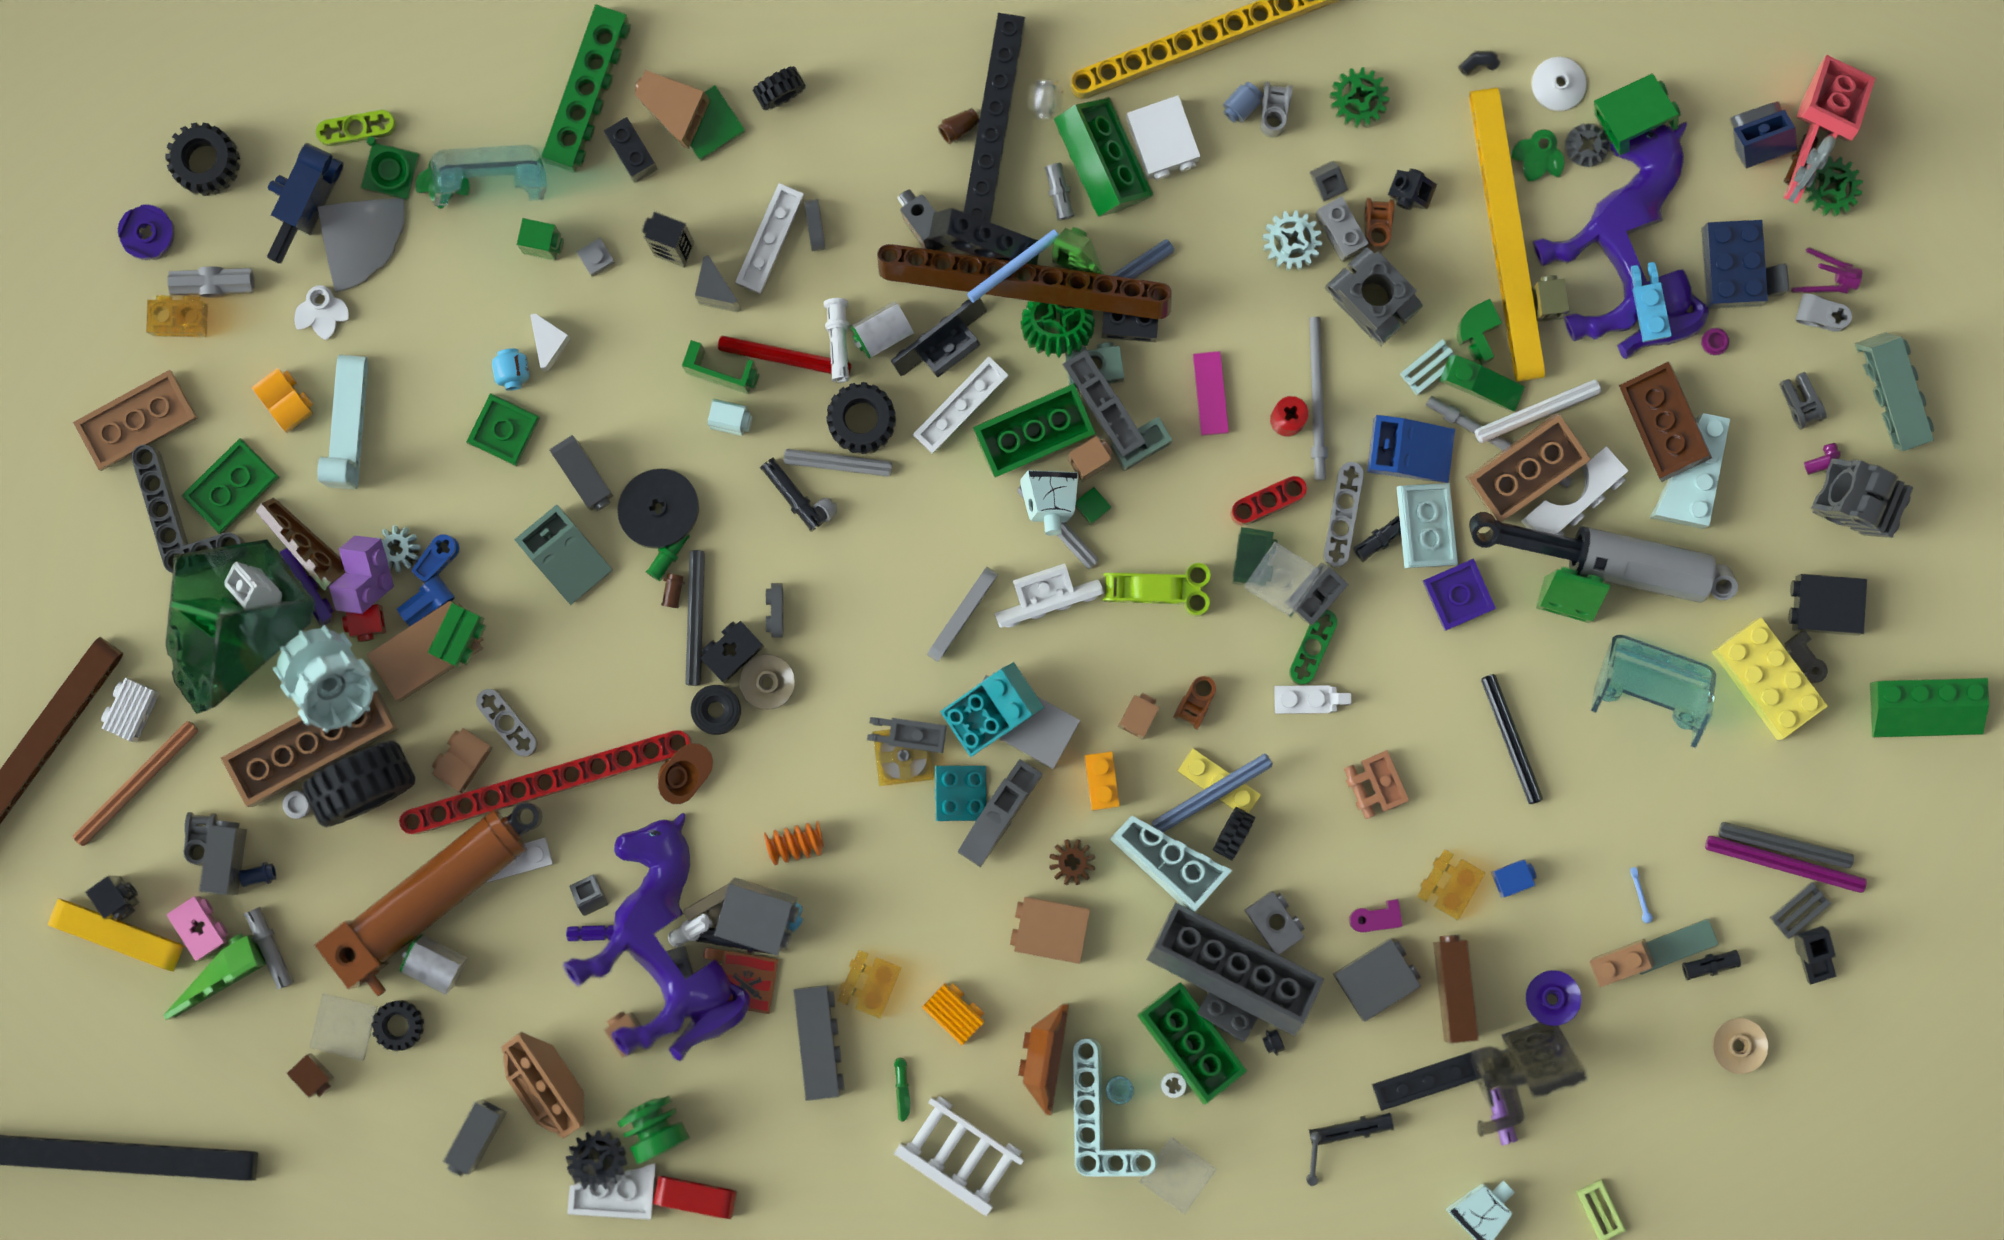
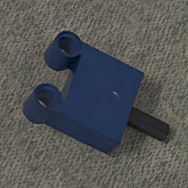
(302, 195)

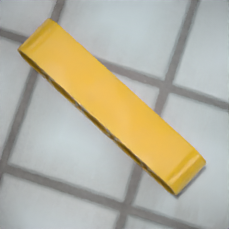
(115, 935)

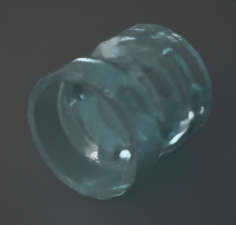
(1119, 1089)

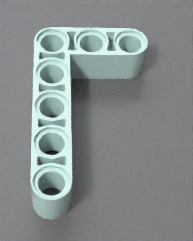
(343, 464)
(1095, 1121)

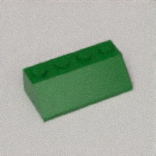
(1103, 156)
(1929, 707)

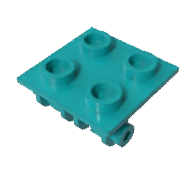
(960, 792)

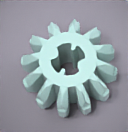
(405, 543)

